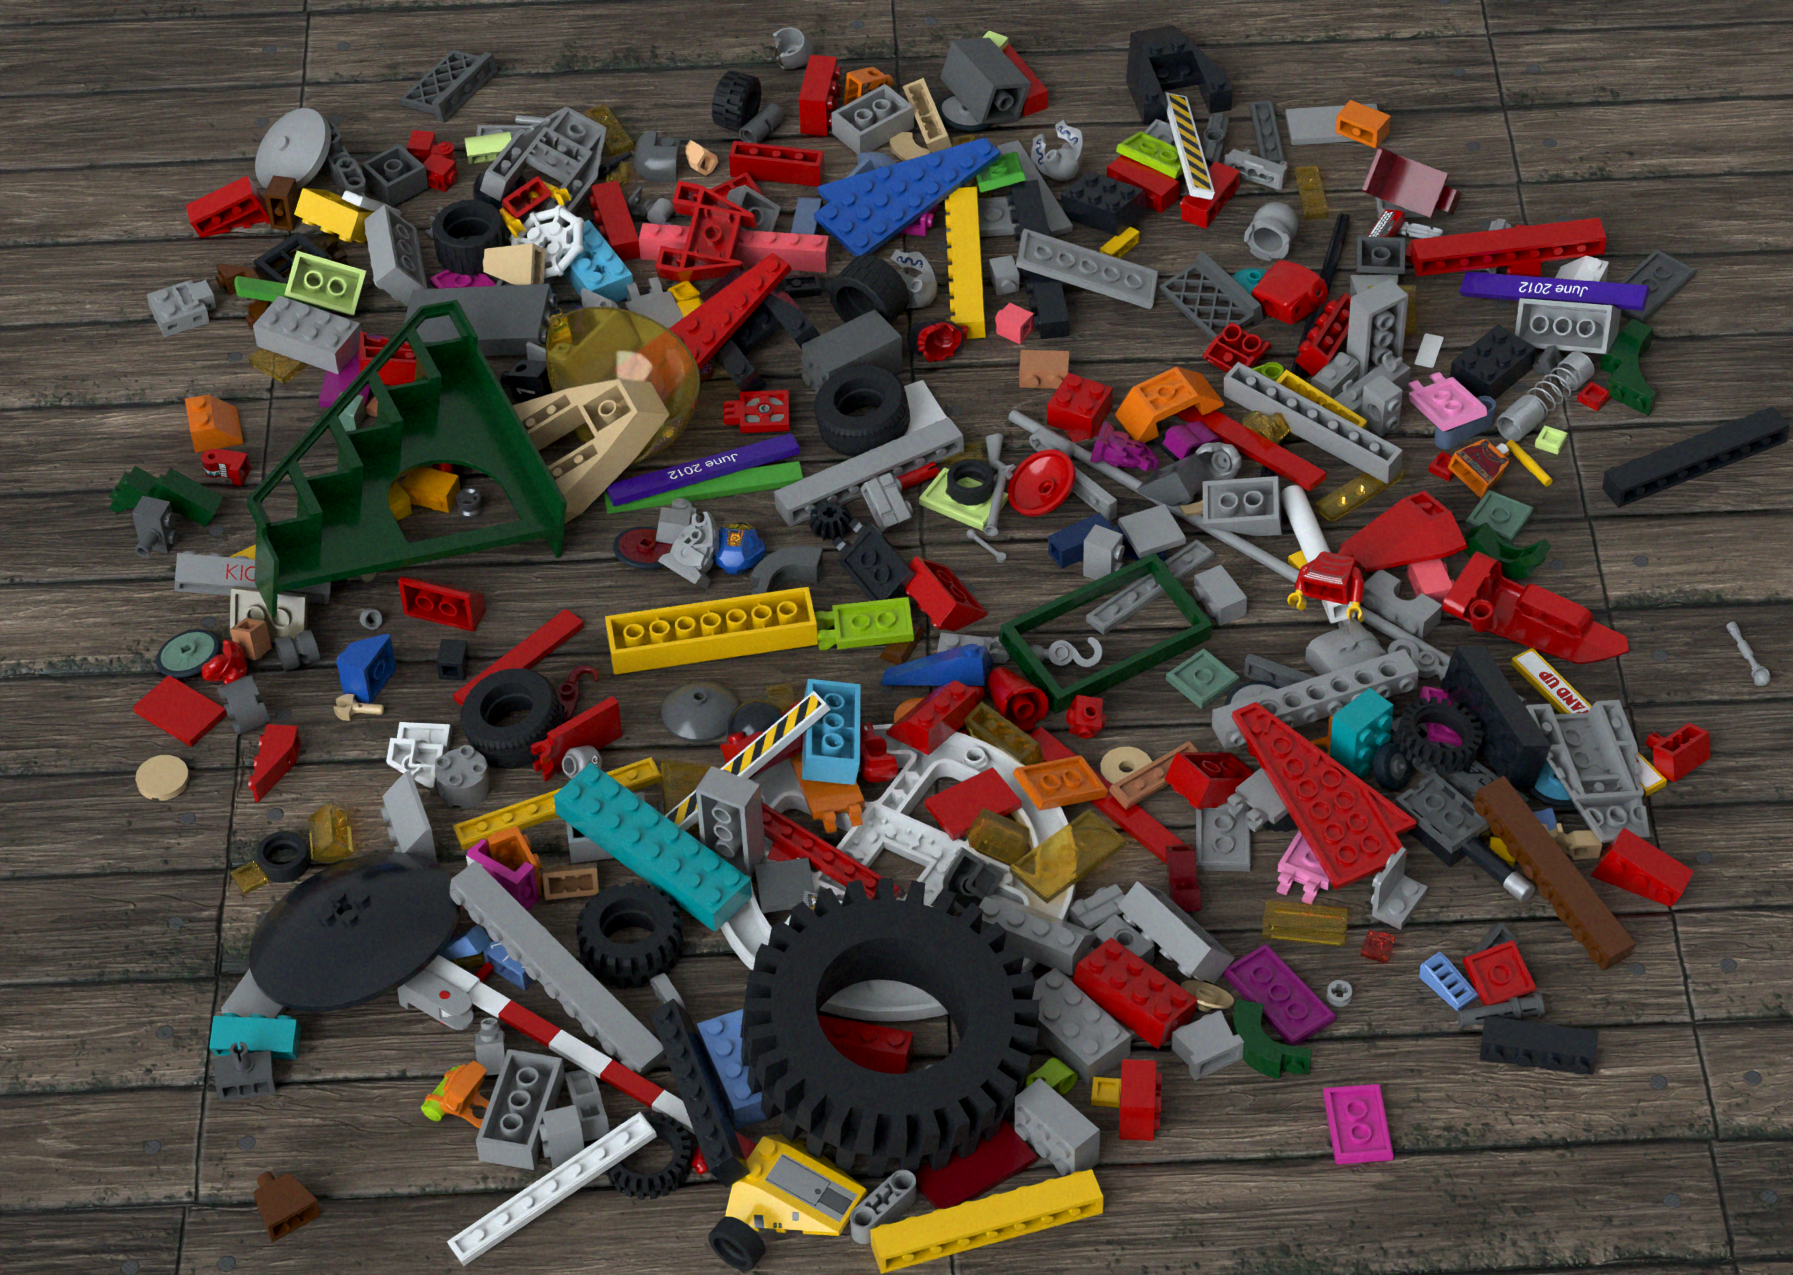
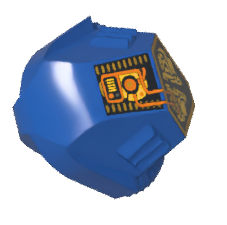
(738, 548)

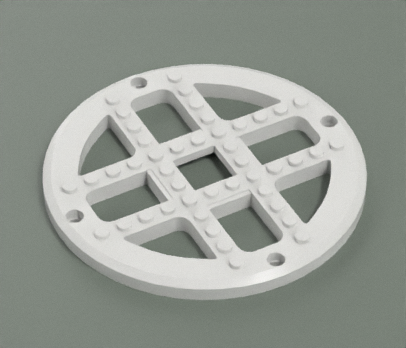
(890, 827)

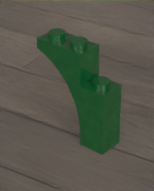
(1622, 361)
(183, 493)

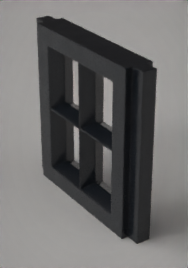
(281, 251)

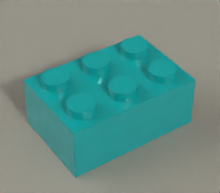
(1360, 731)

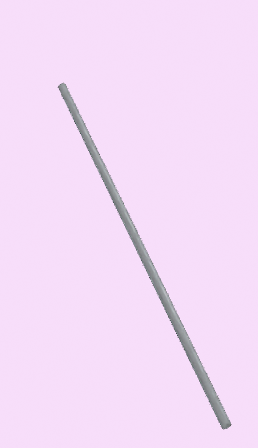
(1229, 538)

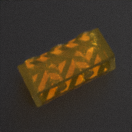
(997, 731)

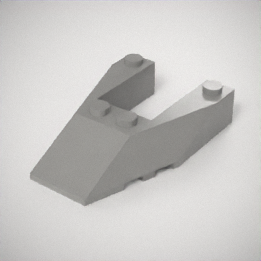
(561, 146)

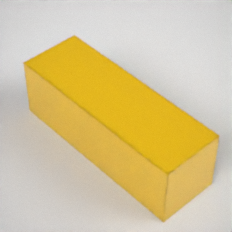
(1121, 244)

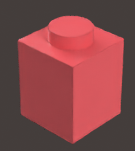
(1014, 323)

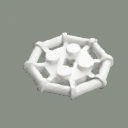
(557, 235)

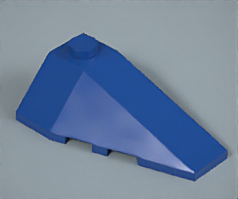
(964, 664)

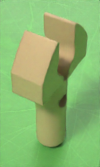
(348, 706)

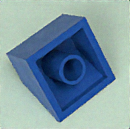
(366, 667)

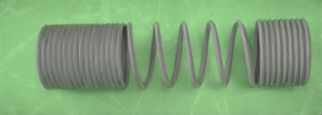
(1529, 412)

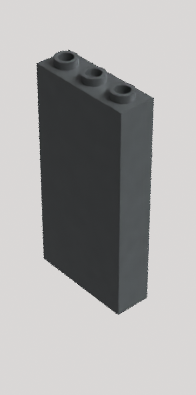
(500, 315)

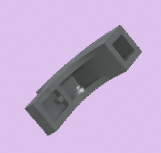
(787, 566)

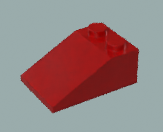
(1206, 777)

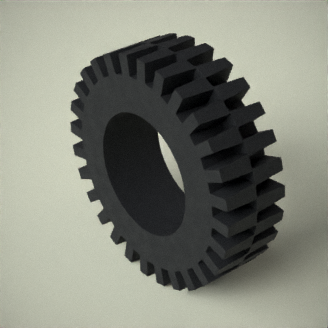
(871, 1109)

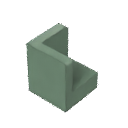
(353, 414)

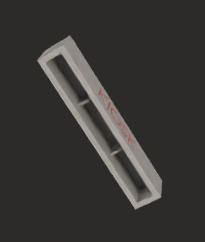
(219, 574)

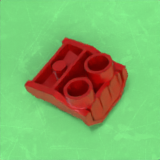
(1235, 346)

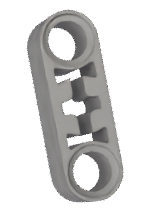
(883, 1205)

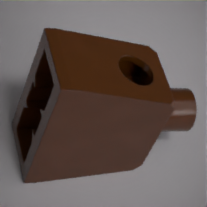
(284, 1204)

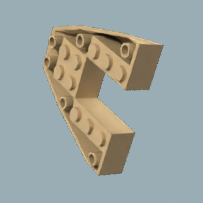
(621, 418)

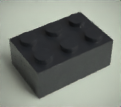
(1104, 203)
(1493, 363)

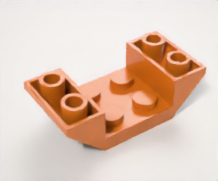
(1163, 397)

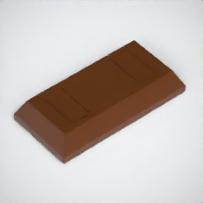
(900, 652)

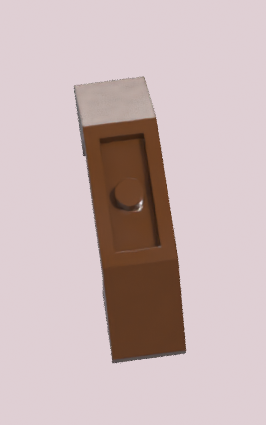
(226, 279)

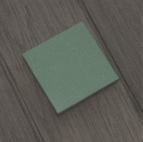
(1502, 514)
(1202, 678)

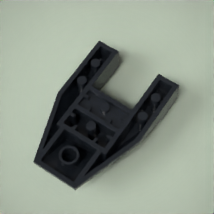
(1169, 60)
(774, 312)

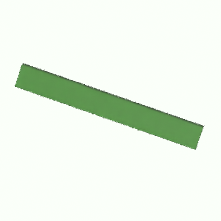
(731, 484)

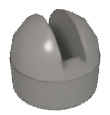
(374, 615)

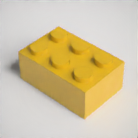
(333, 214)

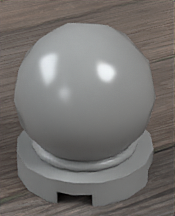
(1272, 231)

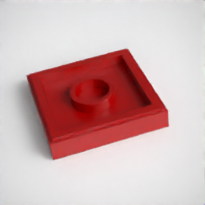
(1499, 974)

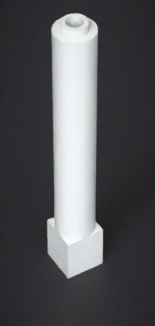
(1310, 539)

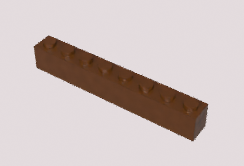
(1553, 873)

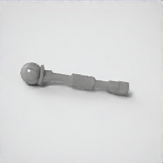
(1759, 673)

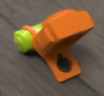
(457, 1093)

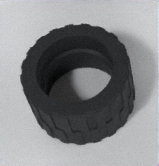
(466, 219)
(868, 285)

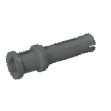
(1513, 1009)

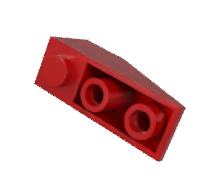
(276, 757)

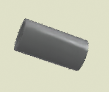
(762, 124)

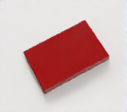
(179, 710)
(960, 804)

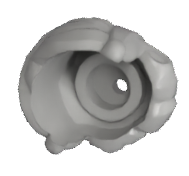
(1219, 460)

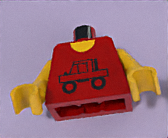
(529, 199)

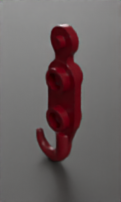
(569, 691)

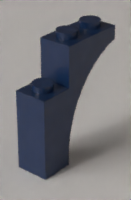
(1068, 544)

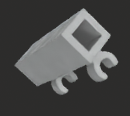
(1391, 368)

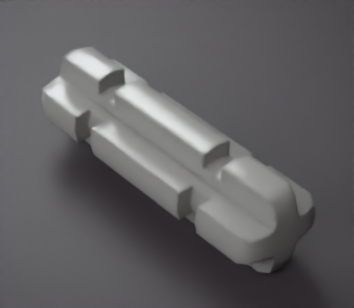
(1419, 231)

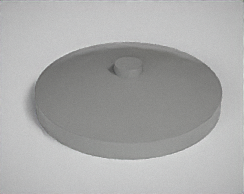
(294, 147)

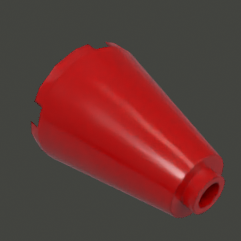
(1017, 698)

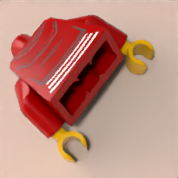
(1331, 579)

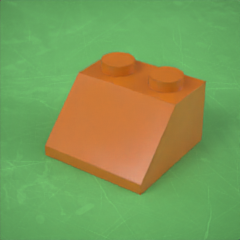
(213, 423)

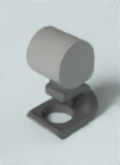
(656, 212)

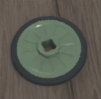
(187, 653)

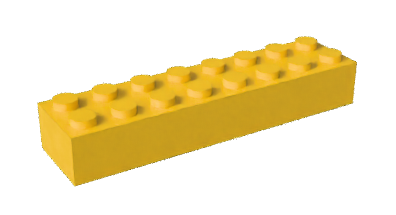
(711, 630)

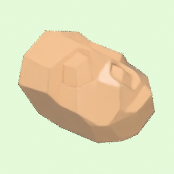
(700, 158)

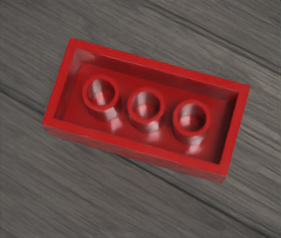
(1134, 992)

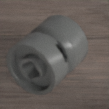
(297, 650)

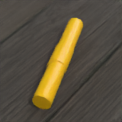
(1529, 463)

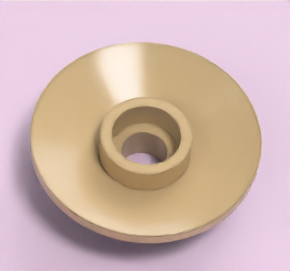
(1208, 995)

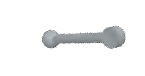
(1000, 556)

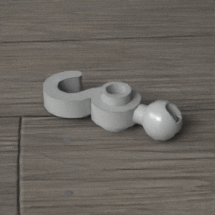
(1063, 653)
(1425, 661)

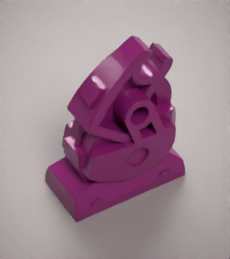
(1119, 450)

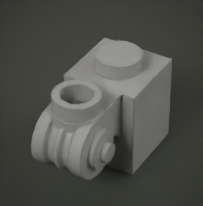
(674, 520)
(490, 1046)

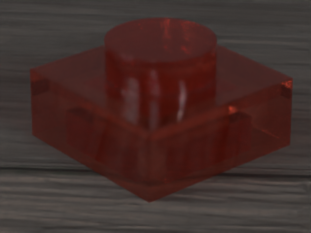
(1378, 946)

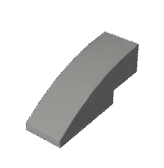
(587, 1098)

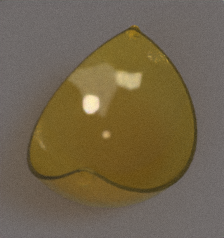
(621, 344)

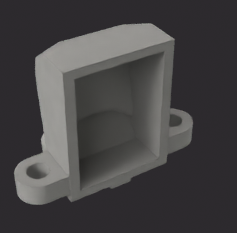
(1342, 648)

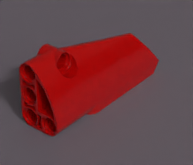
(1529, 615)

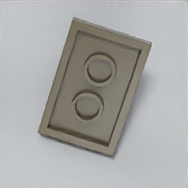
(291, 611)

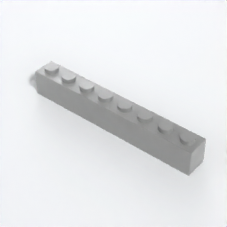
(1314, 423)
(846, 479)

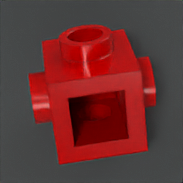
(1085, 717)

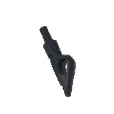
(606, 168)

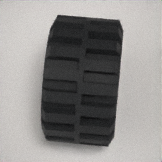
(736, 100)

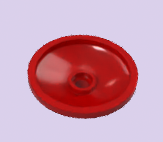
(1041, 483)

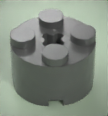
(244, 704)

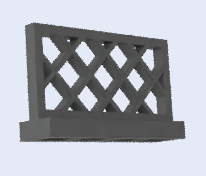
(455, 91)
(1225, 289)

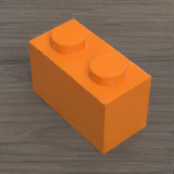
(1363, 124)

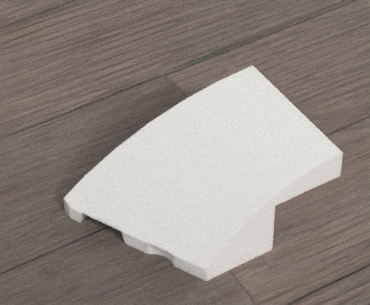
(418, 748)

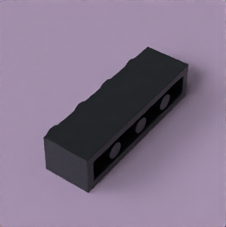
(1538, 1045)

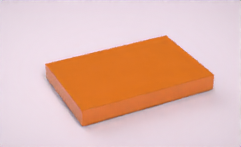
(1060, 782)

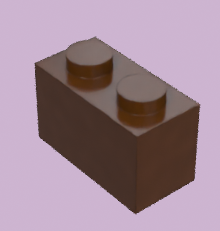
(282, 202)

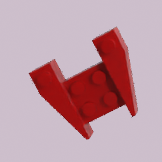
(710, 238)

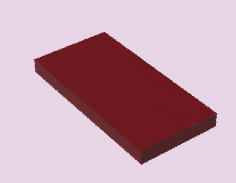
(979, 1172)

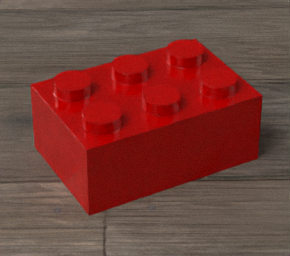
(819, 95)

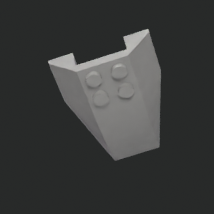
(1597, 766)

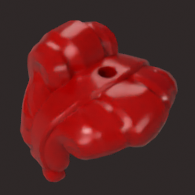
(226, 666)

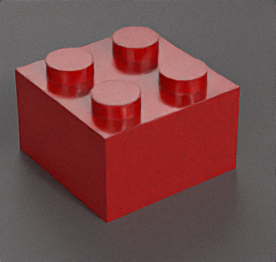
(1079, 405)
(1139, 1100)

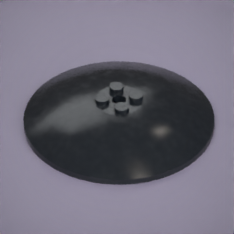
(354, 932)

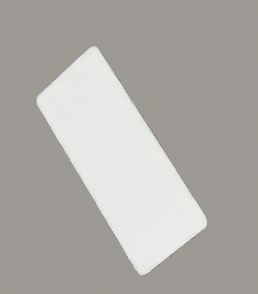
(1429, 350)

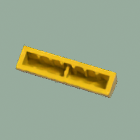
(1306, 390)

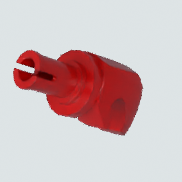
(875, 762)

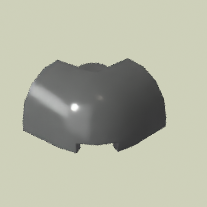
(657, 157)
(970, 879)

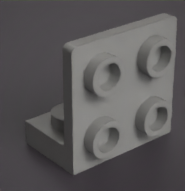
(1396, 894)

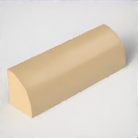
(927, 116)

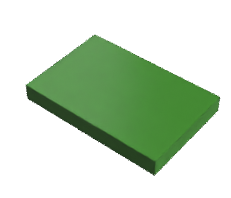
(1001, 173)

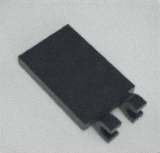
(873, 562)

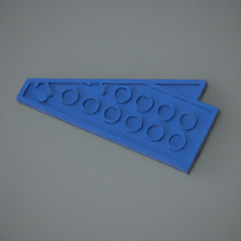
(881, 203)

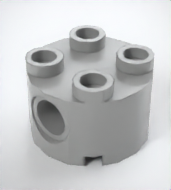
(462, 777)

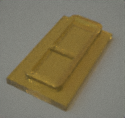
(1304, 923)

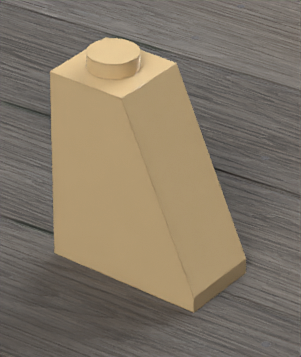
(516, 263)

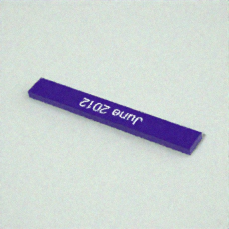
(1554, 289)
(702, 469)

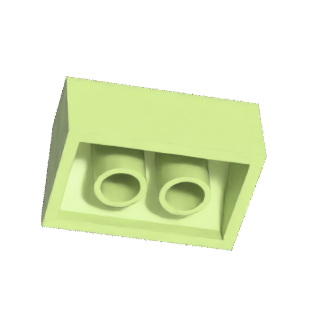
(325, 283)

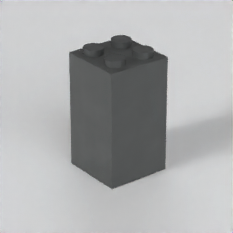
(985, 80)
(856, 343)

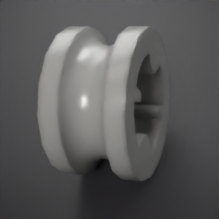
(1332, 995)

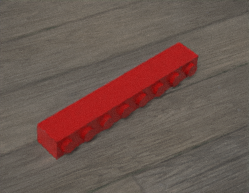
(1508, 247)

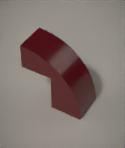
(1183, 877)

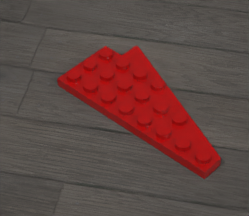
(1337, 813)

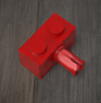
(1679, 751)

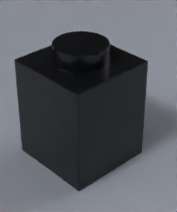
(452, 659)

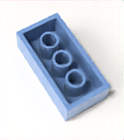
(723, 1051)

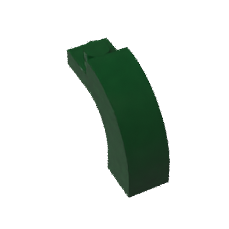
(1515, 560)
(1261, 1051)

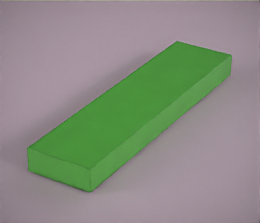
(263, 290)

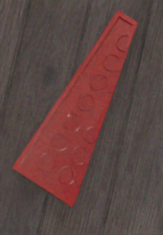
(721, 315)

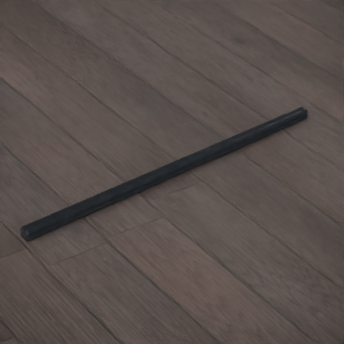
(1327, 273)

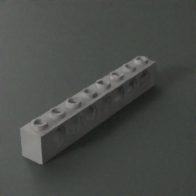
(1323, 694)

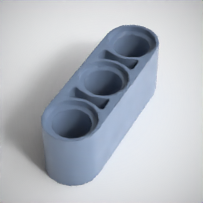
(804, 216)
(1459, 434)

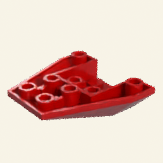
(1406, 534)

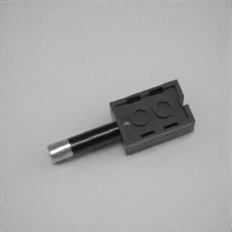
(1455, 830)

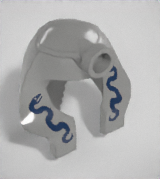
(1060, 163)
(924, 286)

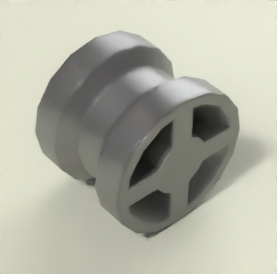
(469, 503)

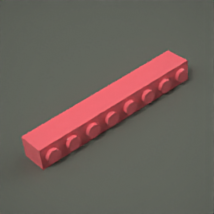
(800, 251)

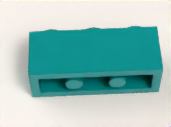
(258, 1033)

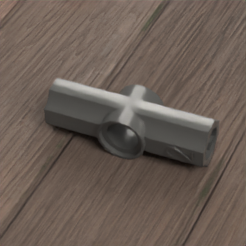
(1214, 138)

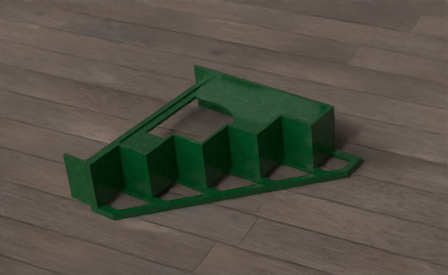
(445, 416)

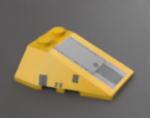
(793, 1190)

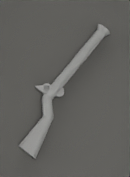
(994, 446)

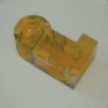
(1272, 428)

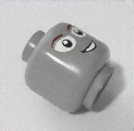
(578, 758)

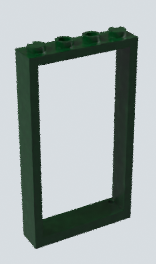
(1037, 674)

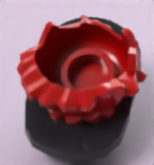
(936, 338)

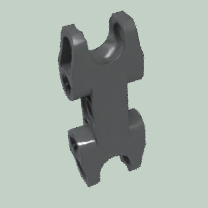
(342, 167)

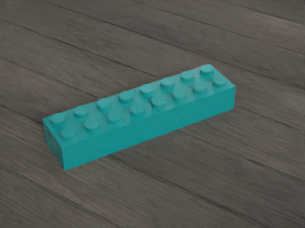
(653, 846)

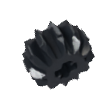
(830, 520)

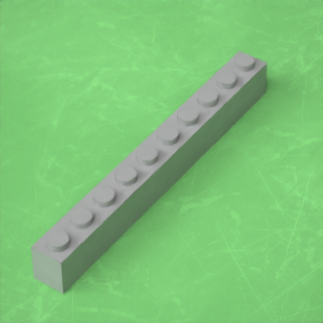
(556, 970)

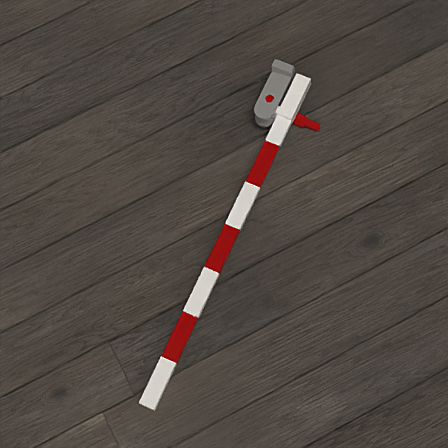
(448, 995)

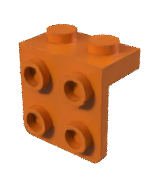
(513, 851)

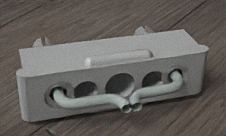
(1257, 169)

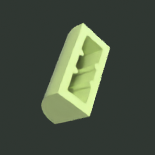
(486, 147)

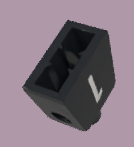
(527, 380)

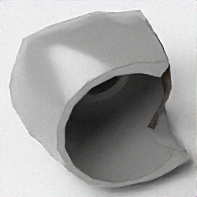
(792, 48)

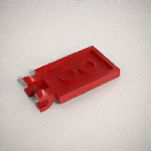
(593, 727)

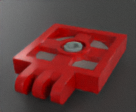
(759, 411)

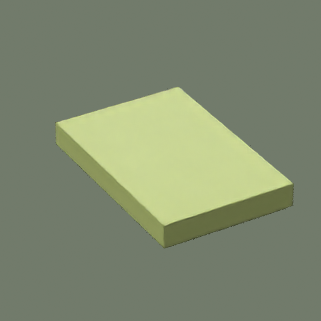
(938, 499)

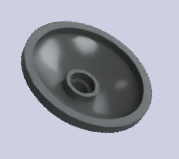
(698, 711)

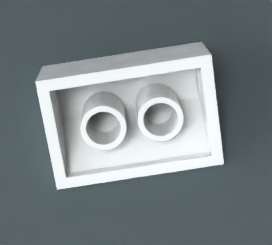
(1584, 269)

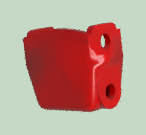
(1290, 292)

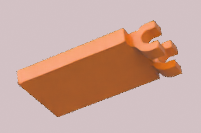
(829, 798)

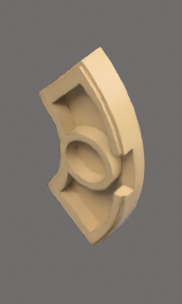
(905, 147)

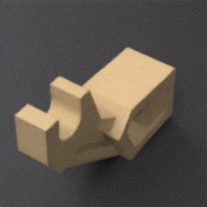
(1577, 843)

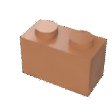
(1043, 368)

